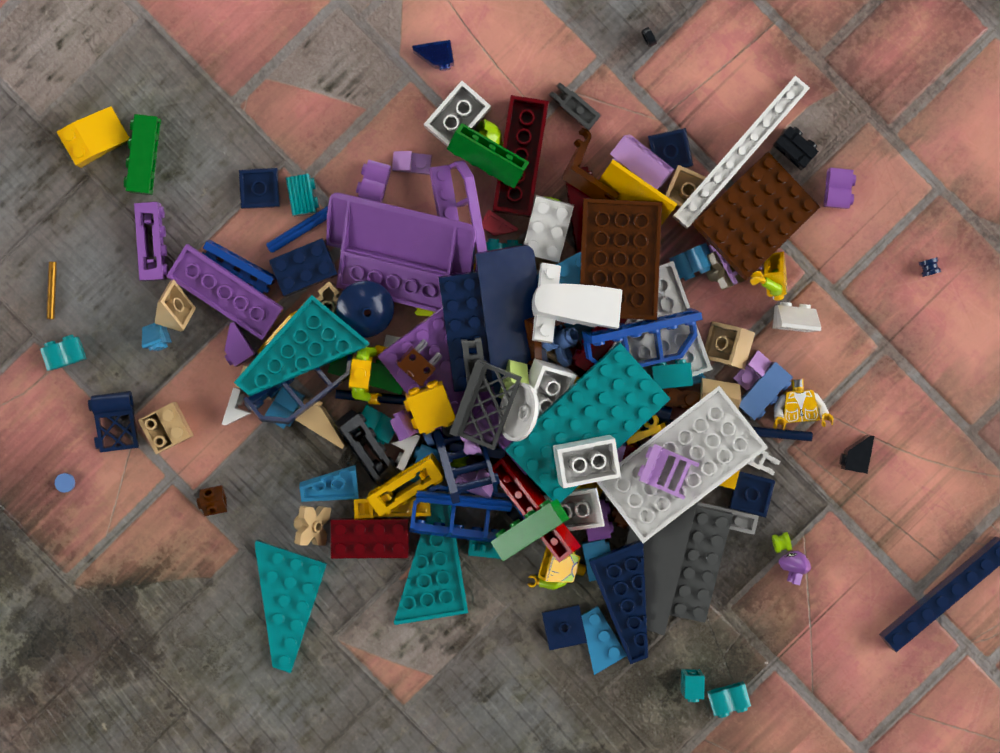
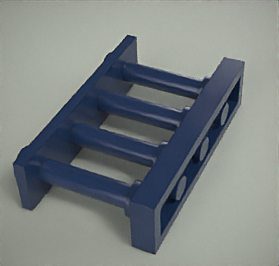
(451, 473)

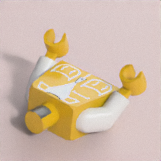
(800, 406)

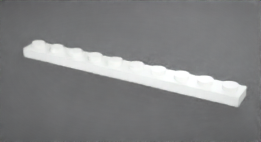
(740, 152)

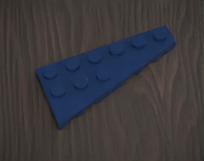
(623, 589)

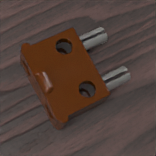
(415, 366)

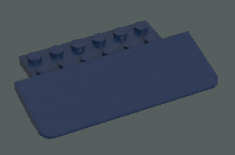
(492, 307)

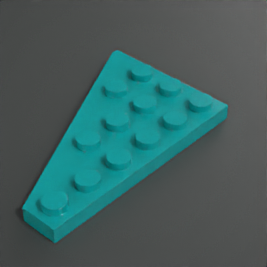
(303, 344)
(435, 577)
(288, 595)

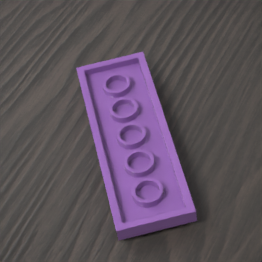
(225, 292)

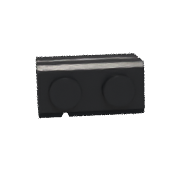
(795, 147)

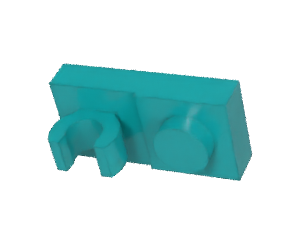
(482, 549)

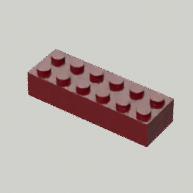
(524, 138)

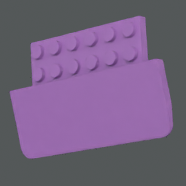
(398, 248)

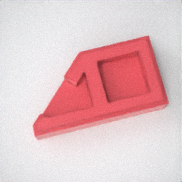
(496, 225)

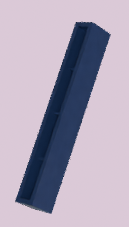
(943, 596)

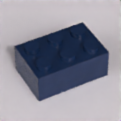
(303, 267)

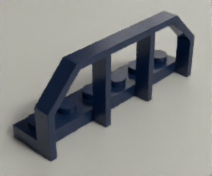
(256, 400)

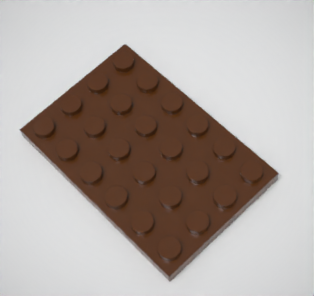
(756, 215)
(623, 252)

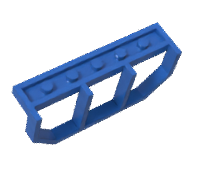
(651, 326)
(455, 530)

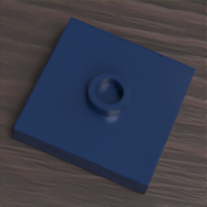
(672, 148)
(259, 188)
(752, 494)
(564, 627)

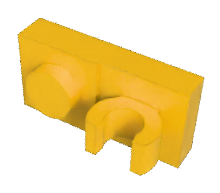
(652, 429)

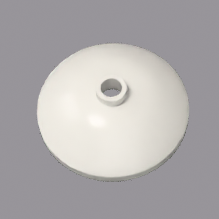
(522, 414)

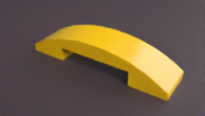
(364, 509)

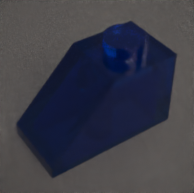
(436, 54)

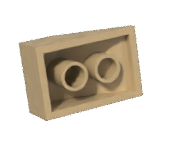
(320, 422)

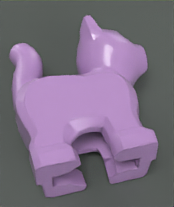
(472, 447)

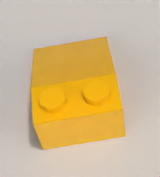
(93, 136)

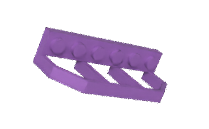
(446, 202)

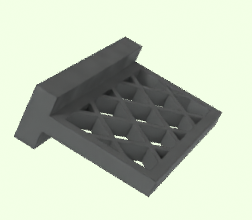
(469, 399)

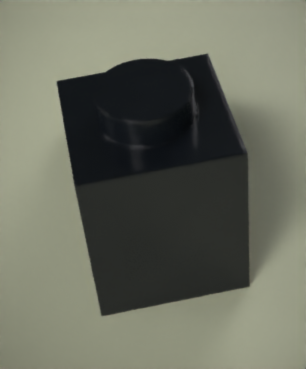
(858, 455)

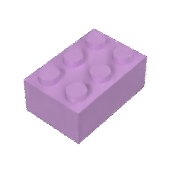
(641, 161)

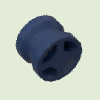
(930, 267)

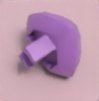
(796, 564)

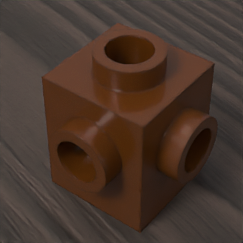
(212, 500)

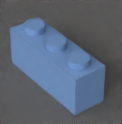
(765, 391)

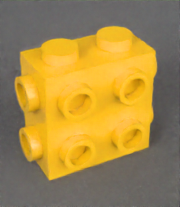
(429, 407)

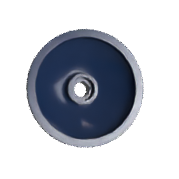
(363, 296)

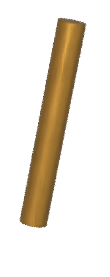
(51, 290)

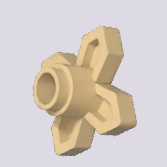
(310, 525)

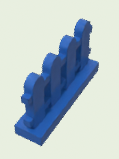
(247, 268)

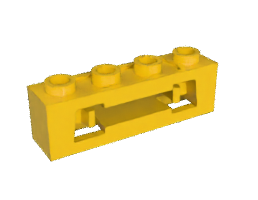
(386, 504)

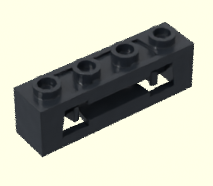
(349, 423)

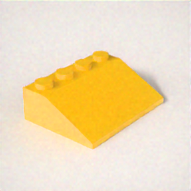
(634, 188)

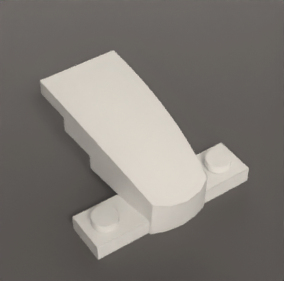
(571, 304)

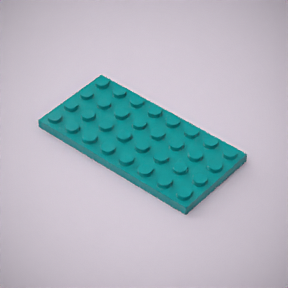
(607, 400)

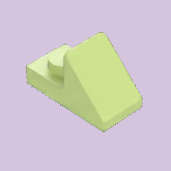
(517, 368)

